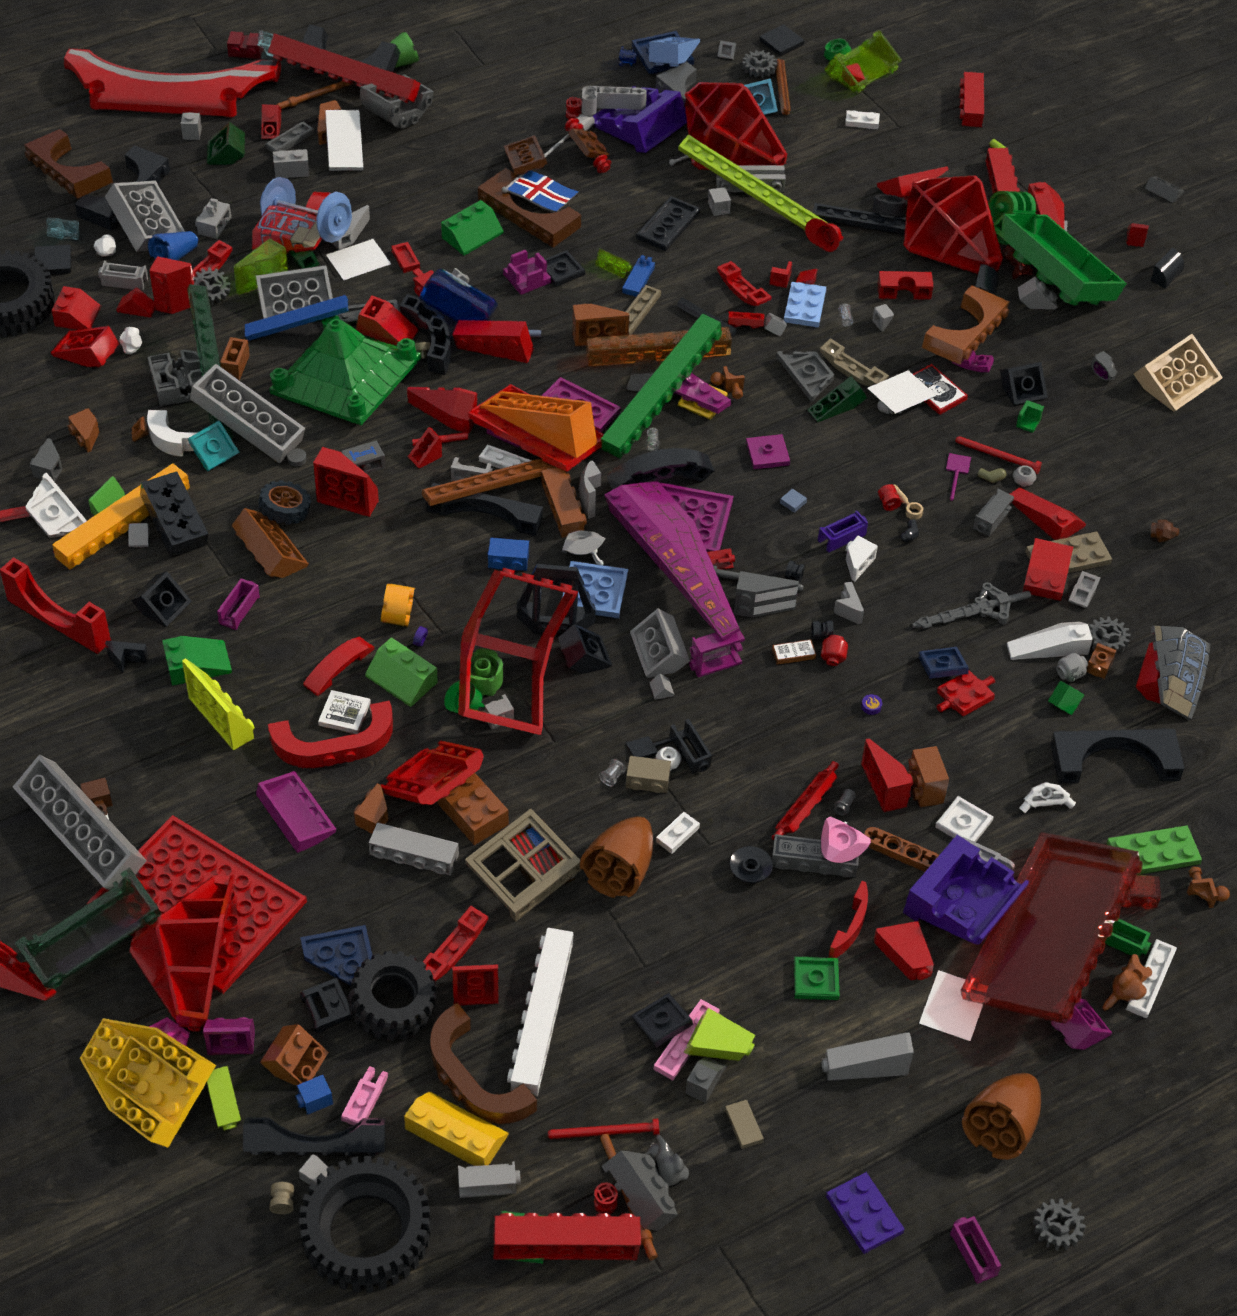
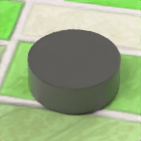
(296, 457)

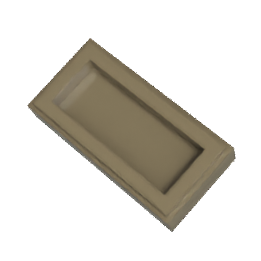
(744, 1124)

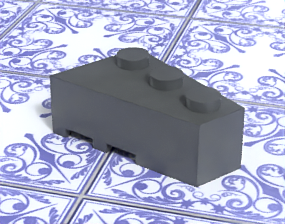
(643, 1187)

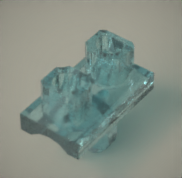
(62, 228)

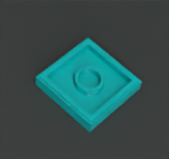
(213, 446)

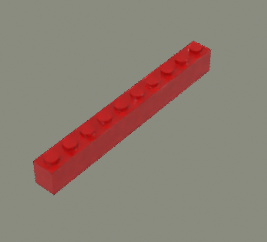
(343, 67)

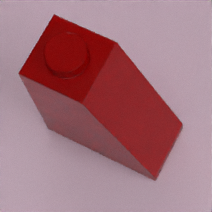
(906, 949)

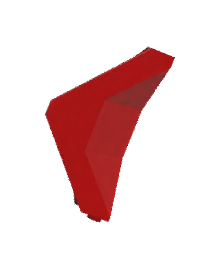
(732, 125)
(952, 223)
(183, 951)

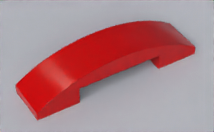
(216, 257)
(740, 286)
(335, 662)
(844, 940)
(456, 944)

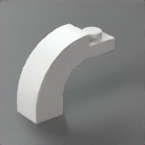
(164, 437)

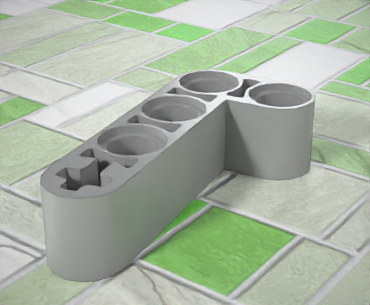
(612, 98)

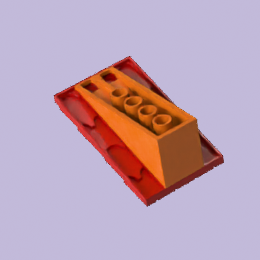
(548, 427)

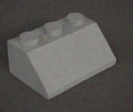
(659, 644)

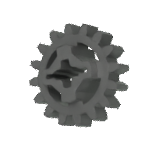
(759, 64)
(216, 284)
(1109, 634)
(1058, 1225)

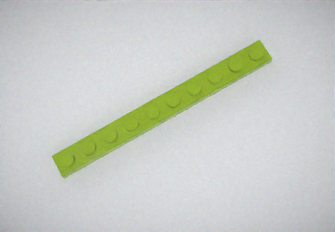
(746, 182)

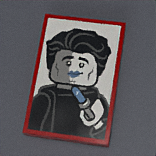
(946, 392)

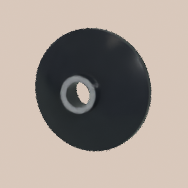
(753, 858)

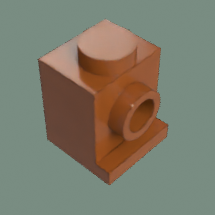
(1101, 661)

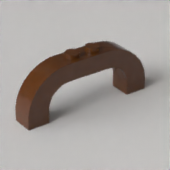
(487, 1106)

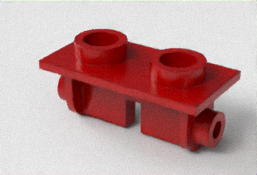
(722, 558)

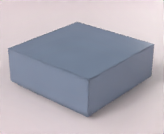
(793, 500)

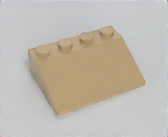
(1179, 374)

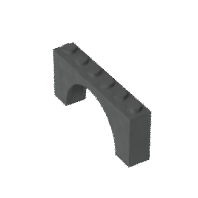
(677, 79)

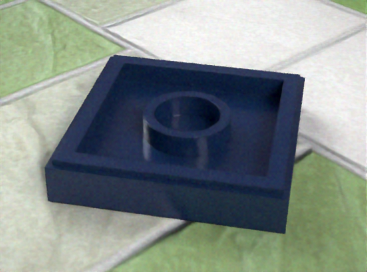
(943, 662)

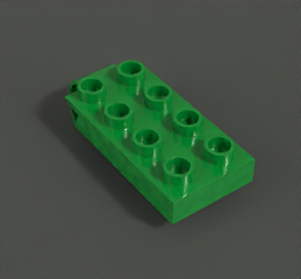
(1052, 250)

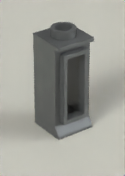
(993, 513)

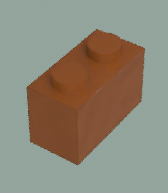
(235, 357)

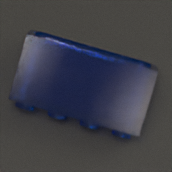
(457, 298)

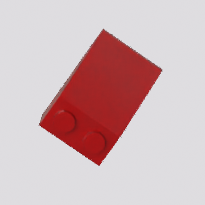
(87, 346)
(1048, 569)
(886, 776)
(475, 984)

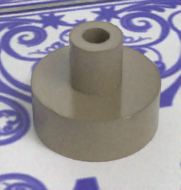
(422, 348)

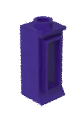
(843, 531)

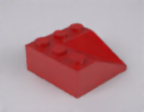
(343, 483)

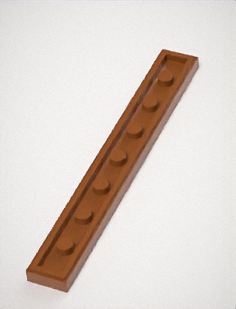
(485, 482)

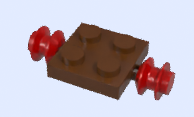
(589, 145)

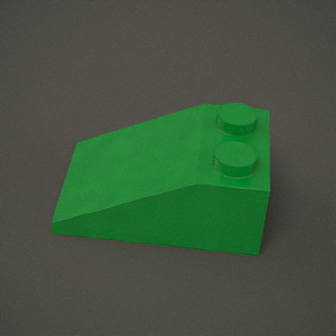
(205, 653)

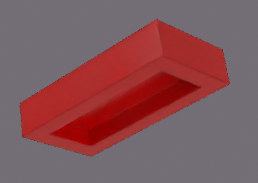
(405, 257)

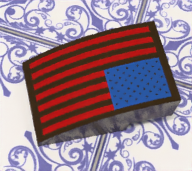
(541, 861)

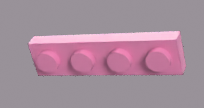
(673, 1056)

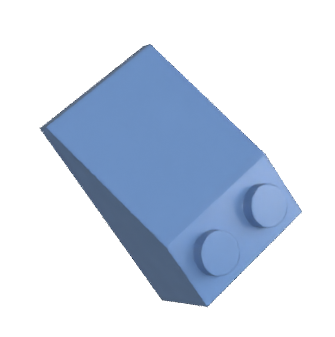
(671, 50)

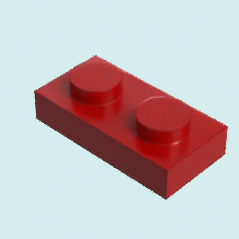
(752, 320)

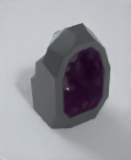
(1103, 366)

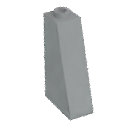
(870, 1058)

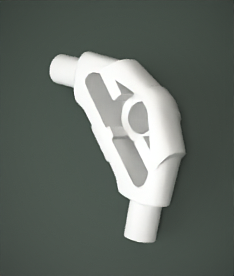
(1046, 795)

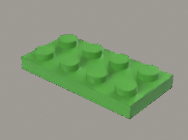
(1161, 848)

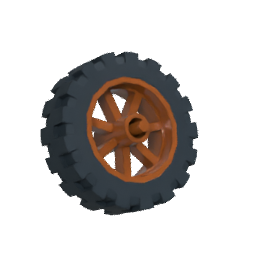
(290, 502)

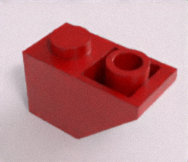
(270, 121)

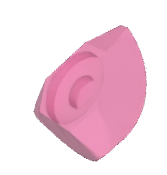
(841, 841)

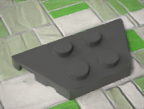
(807, 371)

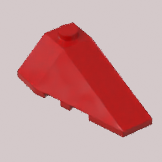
(902, 185)
(444, 405)
(1048, 516)
(18, 978)

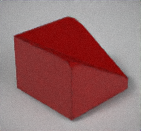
(856, 72)

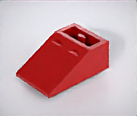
(384, 322)

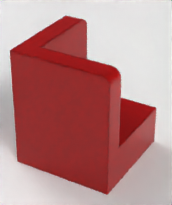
(780, 277)

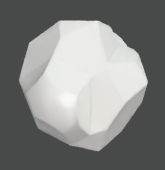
(105, 246)
(130, 340)

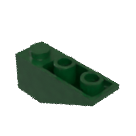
(839, 400)

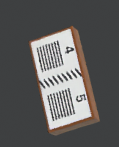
(793, 651)

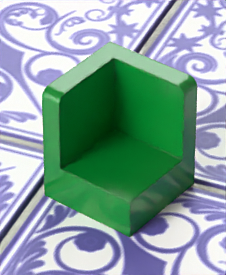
(1030, 416)
(1066, 697)

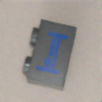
(366, 456)

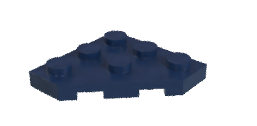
(338, 951)

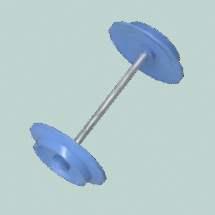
(332, 216)

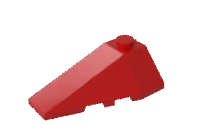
(1047, 202)

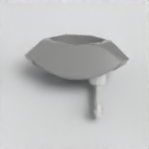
(583, 543)

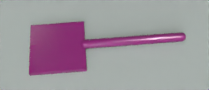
(957, 464)

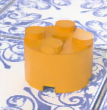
(397, 604)

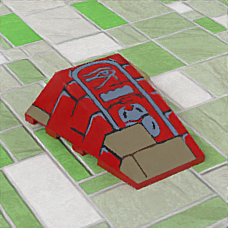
(287, 227)

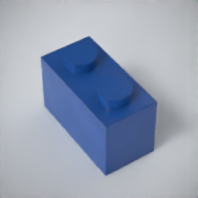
(508, 554)

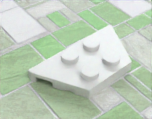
(53, 509)

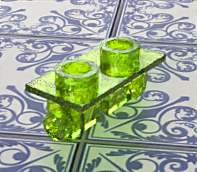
(613, 263)

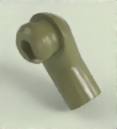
(992, 476)

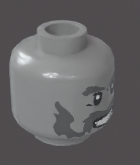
(1072, 667)

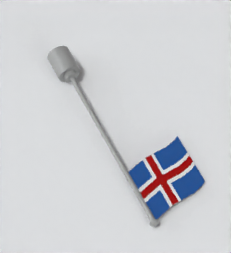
(541, 189)

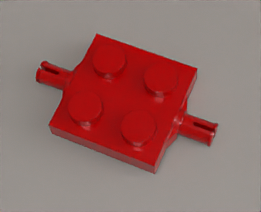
(965, 693)

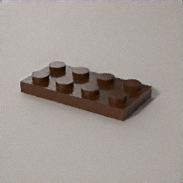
(525, 155)

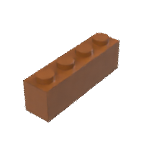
(563, 501)

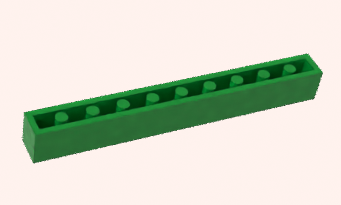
(661, 386)

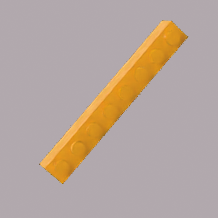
(106, 525)

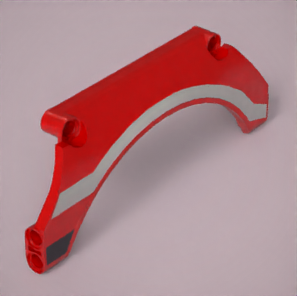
(139, 90)

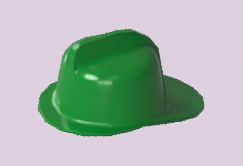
(451, 698)

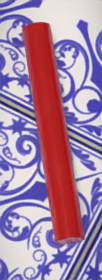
(448, 438)

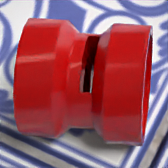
(573, 107)
(889, 497)
(607, 1203)

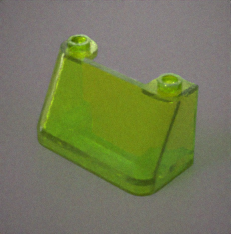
(874, 57)

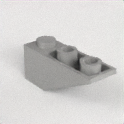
(358, 222)

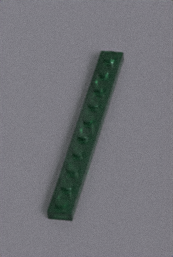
(204, 335)

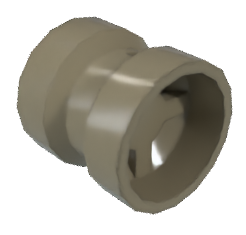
(281, 1198)

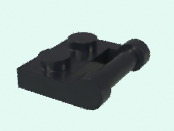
(333, 1002)

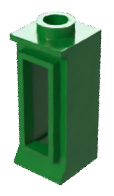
(1129, 938)

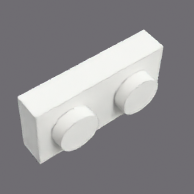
(862, 119)
(677, 832)

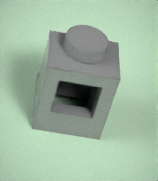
(501, 707)

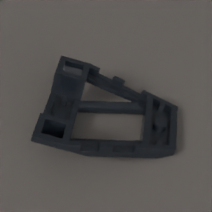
(529, 612)

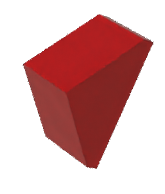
(1136, 234)
(136, 304)
(427, 449)

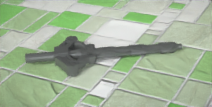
(980, 606)

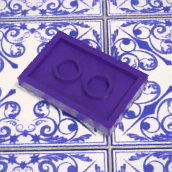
(865, 1213)

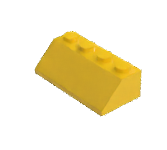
(454, 1129)

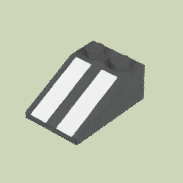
(764, 595)

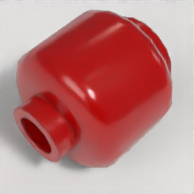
(834, 650)

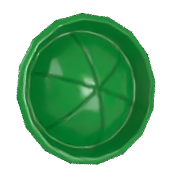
(835, 47)

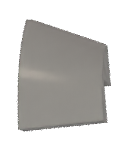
(589, 479)

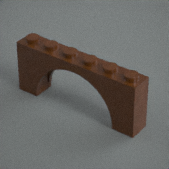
(76, 180)
(549, 227)

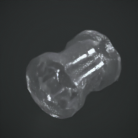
(613, 771)

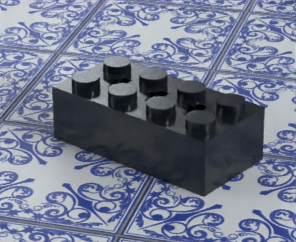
(173, 514)

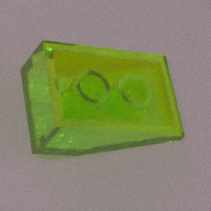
(266, 259)

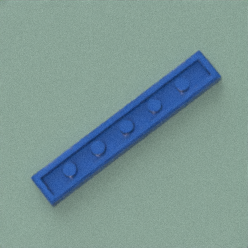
(296, 317)

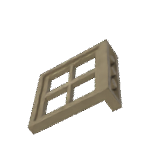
(544, 884)

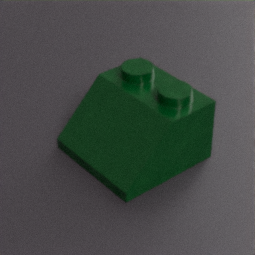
(226, 146)

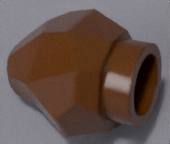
(1164, 531)

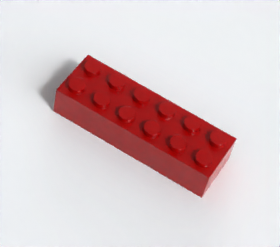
(567, 1237)

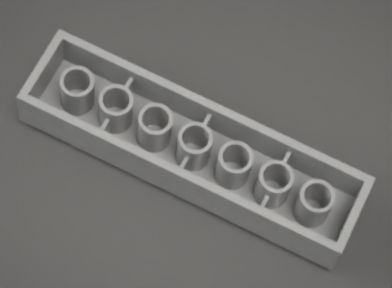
(78, 822)

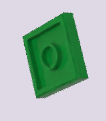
(816, 978)

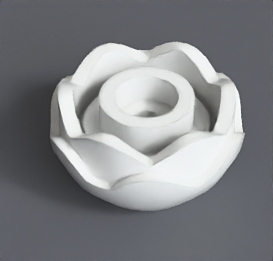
(669, 754)

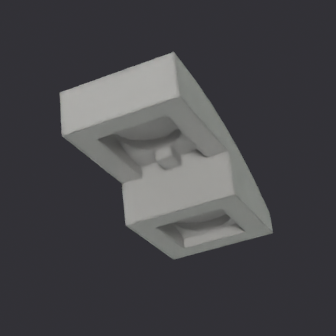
(1084, 589)

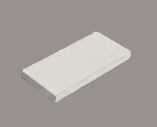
(344, 140)

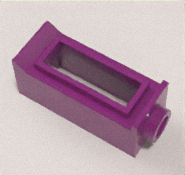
(245, 589)
(970, 1227)

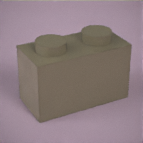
(648, 774)

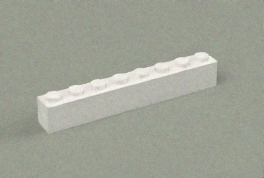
(542, 1010)

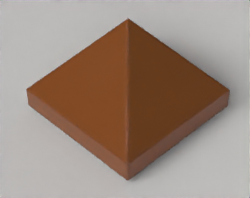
(139, 429)

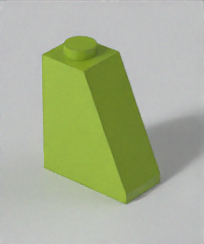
(719, 1038)
(223, 1099)

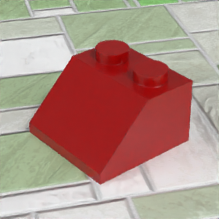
(75, 309)

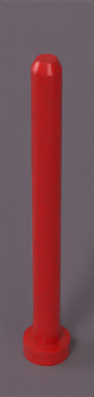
(1000, 454)
(601, 1130)

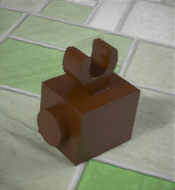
(98, 793)

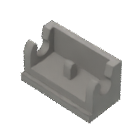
(463, 471)

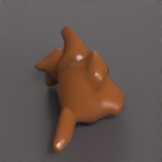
(1129, 984)

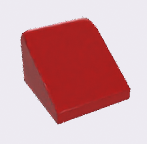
(807, 277)

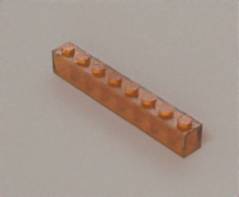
(645, 346)

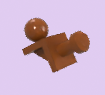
(731, 383)
(1205, 888)

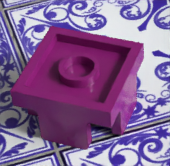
(527, 273)

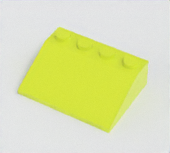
(217, 707)

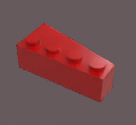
(495, 338)

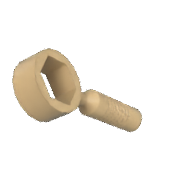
(914, 505)

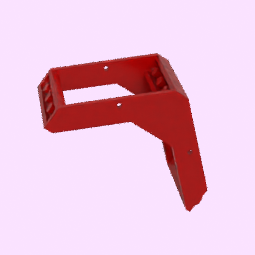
(538, 655)

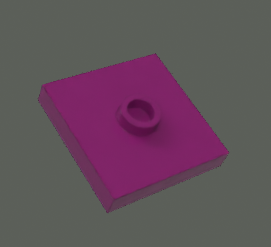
(767, 451)

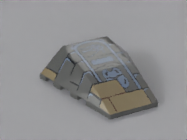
(1181, 666)

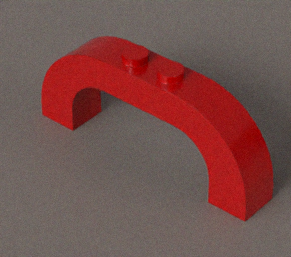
(337, 749)

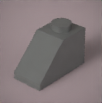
(704, 1078)

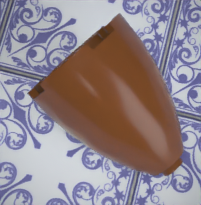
(619, 857)
(1004, 1115)

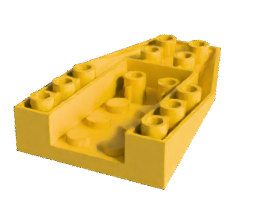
(145, 1077)

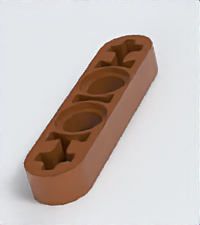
(903, 847)

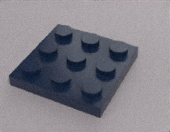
(641, 47)

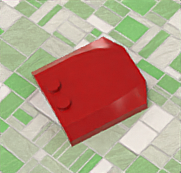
(433, 773)

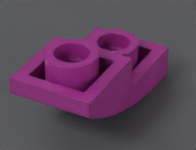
(978, 363)

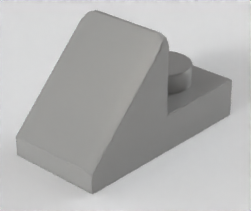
(849, 604)

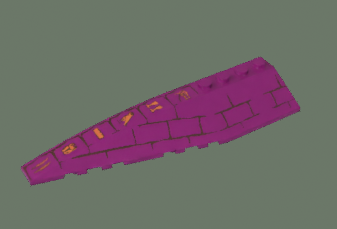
(675, 547)

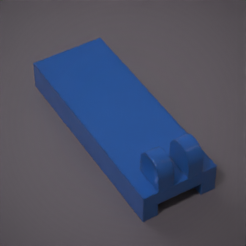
(638, 276)

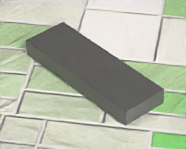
(290, 138)

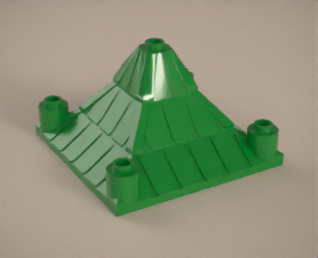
(345, 372)

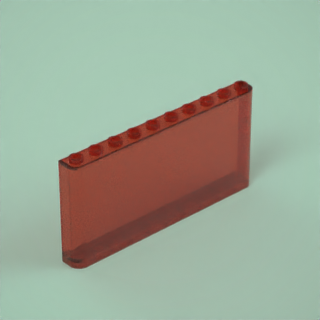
(1054, 929)

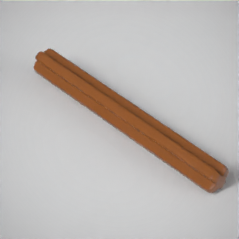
(782, 87)

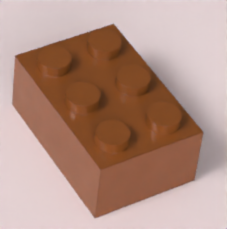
(475, 809)

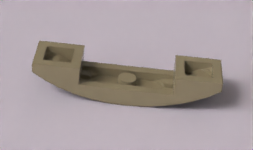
(850, 367)

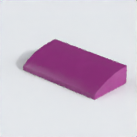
(295, 811)

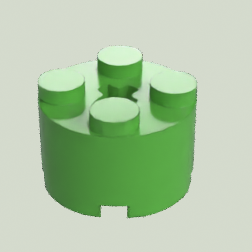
(486, 671)

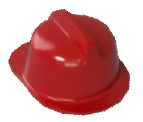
(823, 234)

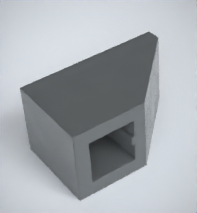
(46, 461)

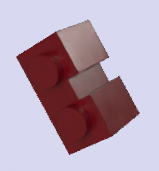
(244, 46)

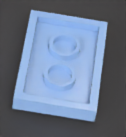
(805, 304)

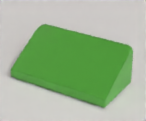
(105, 496)

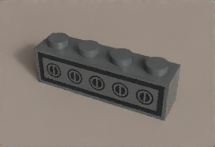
(807, 856)

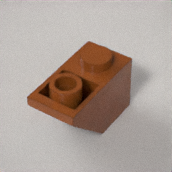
(85, 428)
(371, 810)

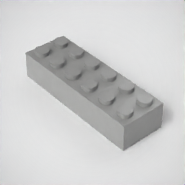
(247, 413)

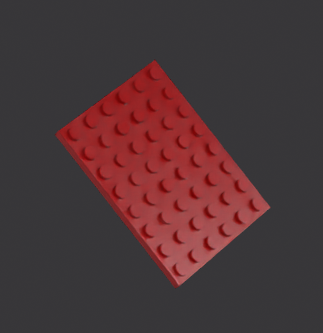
(259, 907)

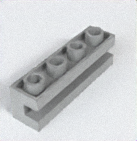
(771, 175)
(413, 849)

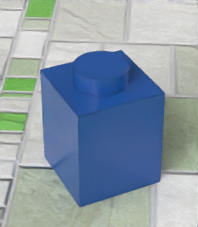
(314, 1095)

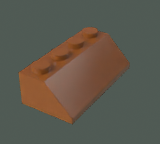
(268, 544)

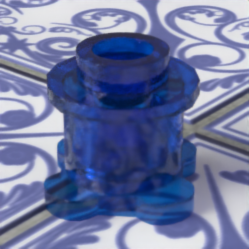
(627, 56)

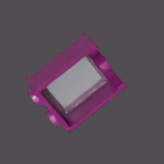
(714, 654)

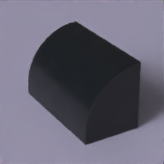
(1168, 269)
(987, 279)

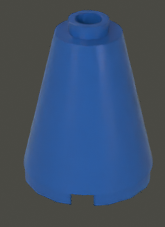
(172, 245)

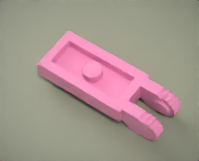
(364, 1097)

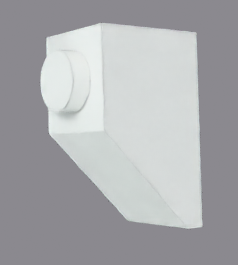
(859, 556)

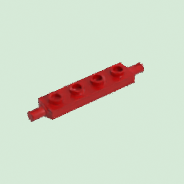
(807, 800)

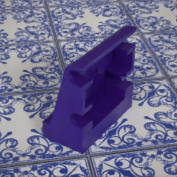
(647, 126)
(963, 892)

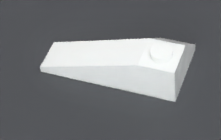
(1052, 642)

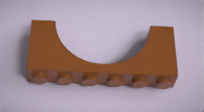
(959, 344)

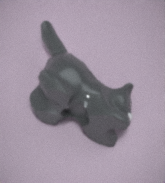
(670, 1165)

